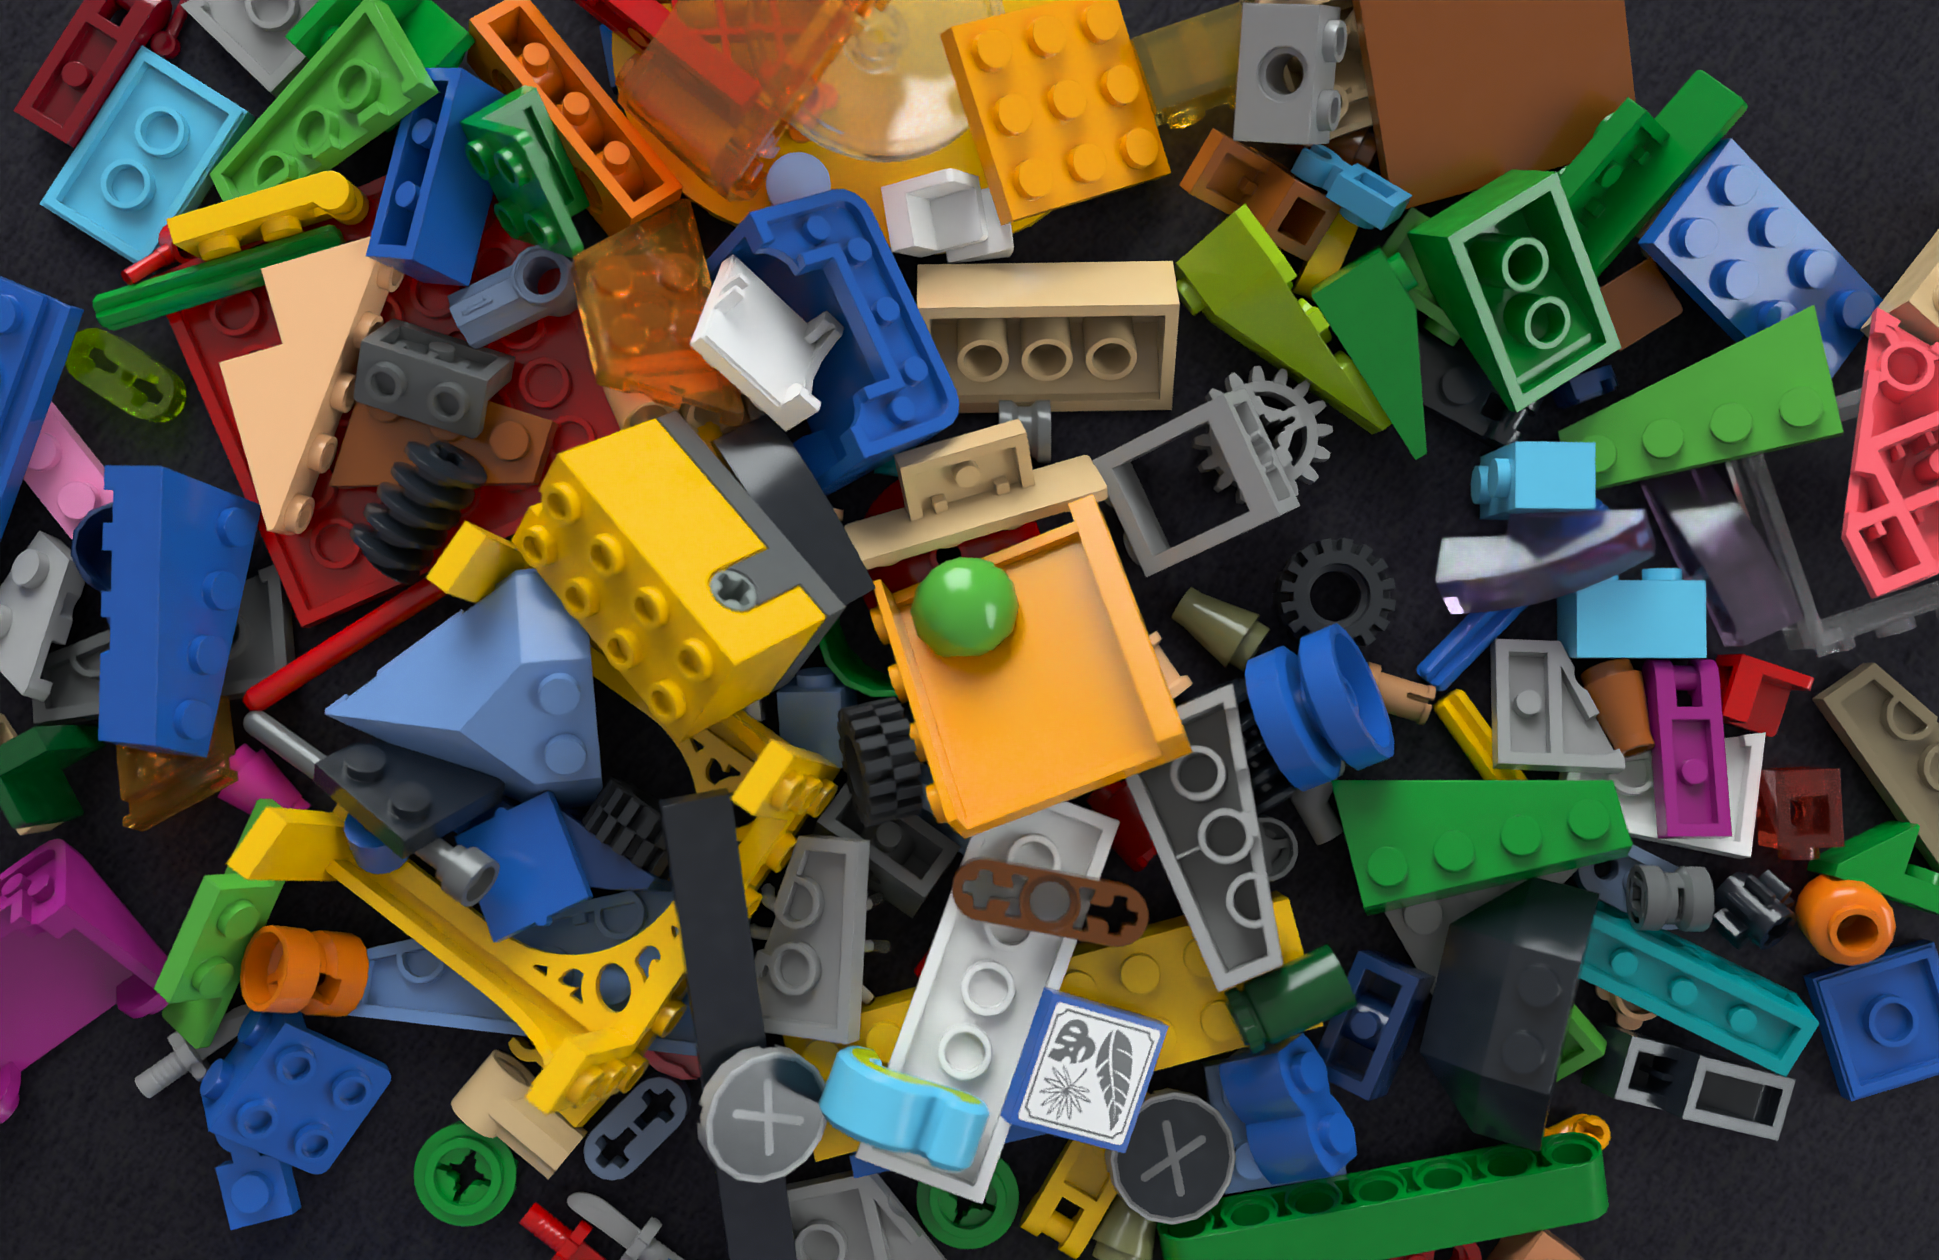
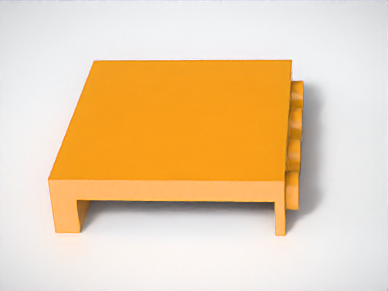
(1056, 703)

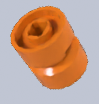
(304, 971)

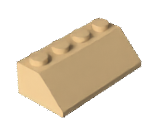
(1055, 333)

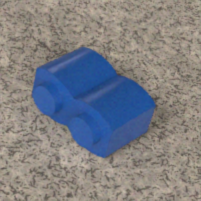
(1288, 1111)

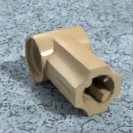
(496, 1106)

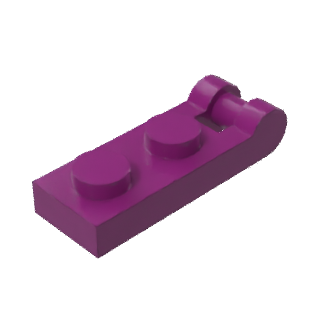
(1688, 750)

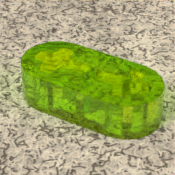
(118, 386)

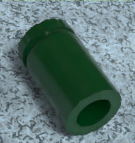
(1290, 999)

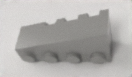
(1211, 841)

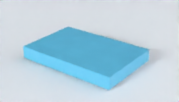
(146, 156)

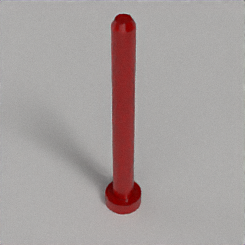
(342, 645)

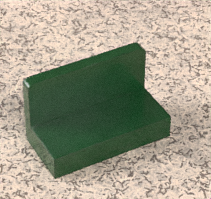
(32, 774)

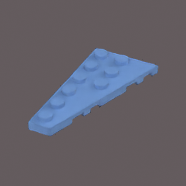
(419, 988)

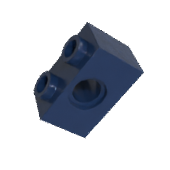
(1369, 1040)

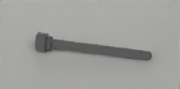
(463, 872)

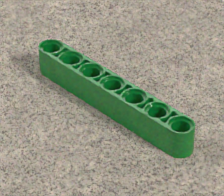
(1404, 1206)

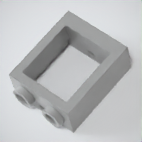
(1250, 461)

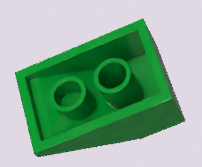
(1517, 284)

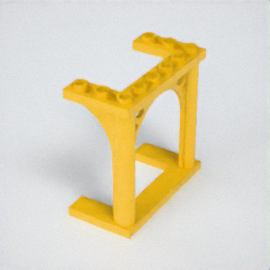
(582, 1043)

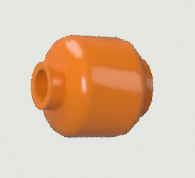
(1845, 920)

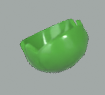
(964, 607)

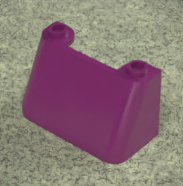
(64, 958)

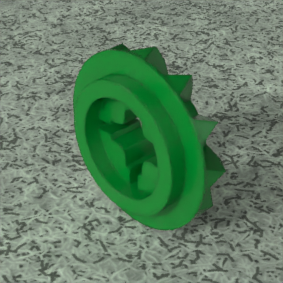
(439, 1184)
(979, 1223)

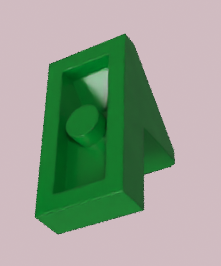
(1881, 861)

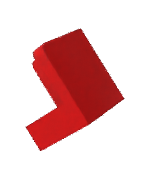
(1756, 692)

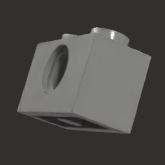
(1267, 42)

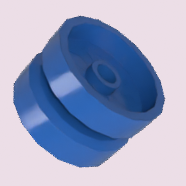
(1319, 708)

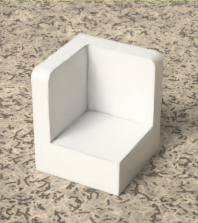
(934, 213)

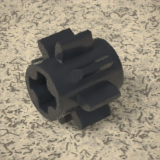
(1753, 909)

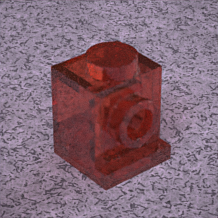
(1817, 805)

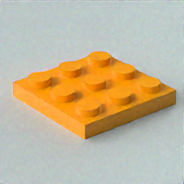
(1055, 105)

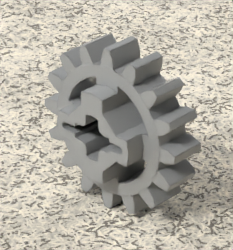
(1298, 417)

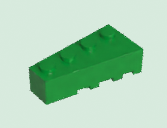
(1464, 836)

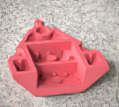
(1895, 462)

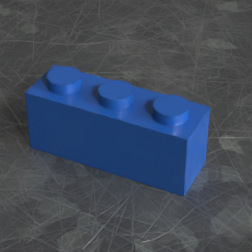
(431, 194)

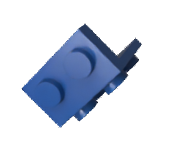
(291, 1091)

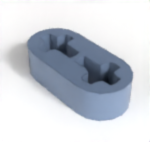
(647, 1136)

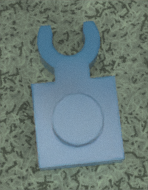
(1362, 194)

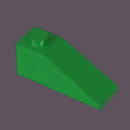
(1378, 328)

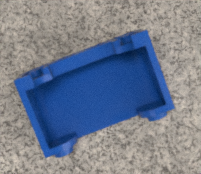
(884, 376)

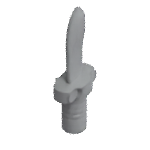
(188, 1058)
(637, 1241)

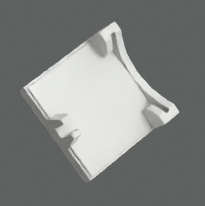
(763, 344)

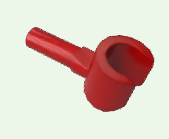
(162, 256)

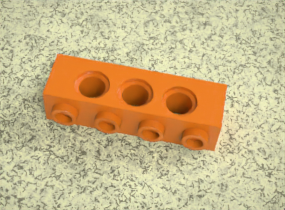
(606, 151)

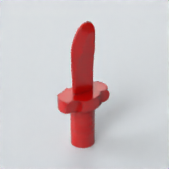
(564, 1241)

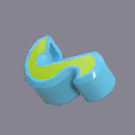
(902, 1111)

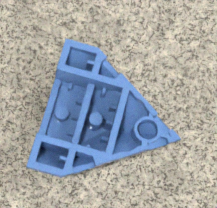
(495, 694)

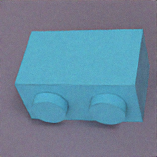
(1535, 479)
(1635, 618)

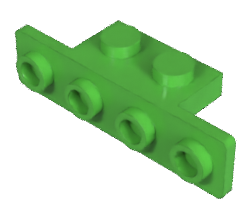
(211, 945)

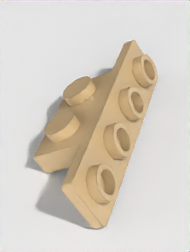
(969, 491)

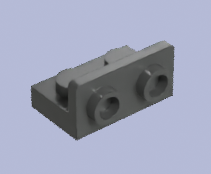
(430, 376)

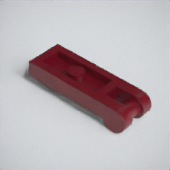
(89, 64)

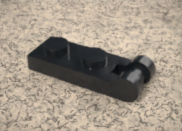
(1457, 391)

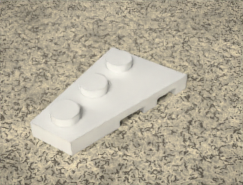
(1637, 797)

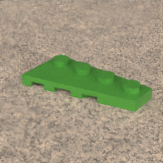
(332, 107)
(1727, 407)

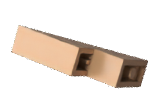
(296, 392)

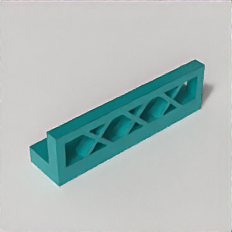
(1698, 990)

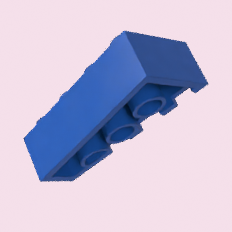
(170, 606)

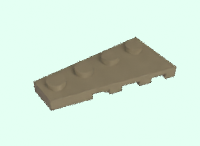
(1893, 745)

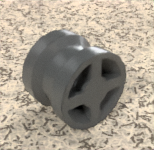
(1036, 422)

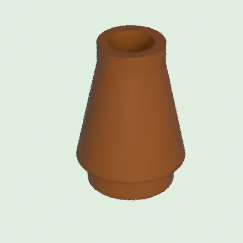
(1621, 705)

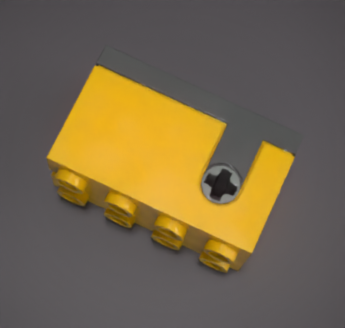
(675, 573)

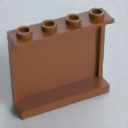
(1488, 86)

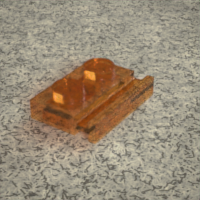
(169, 783)

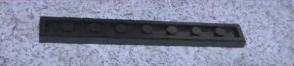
(722, 993)

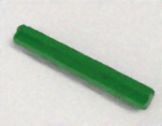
(206, 280)

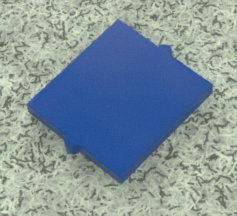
(536, 862)

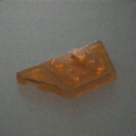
(641, 308)

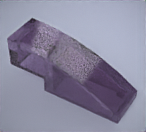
(1720, 545)
(1541, 558)

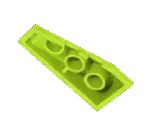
(1246, 292)

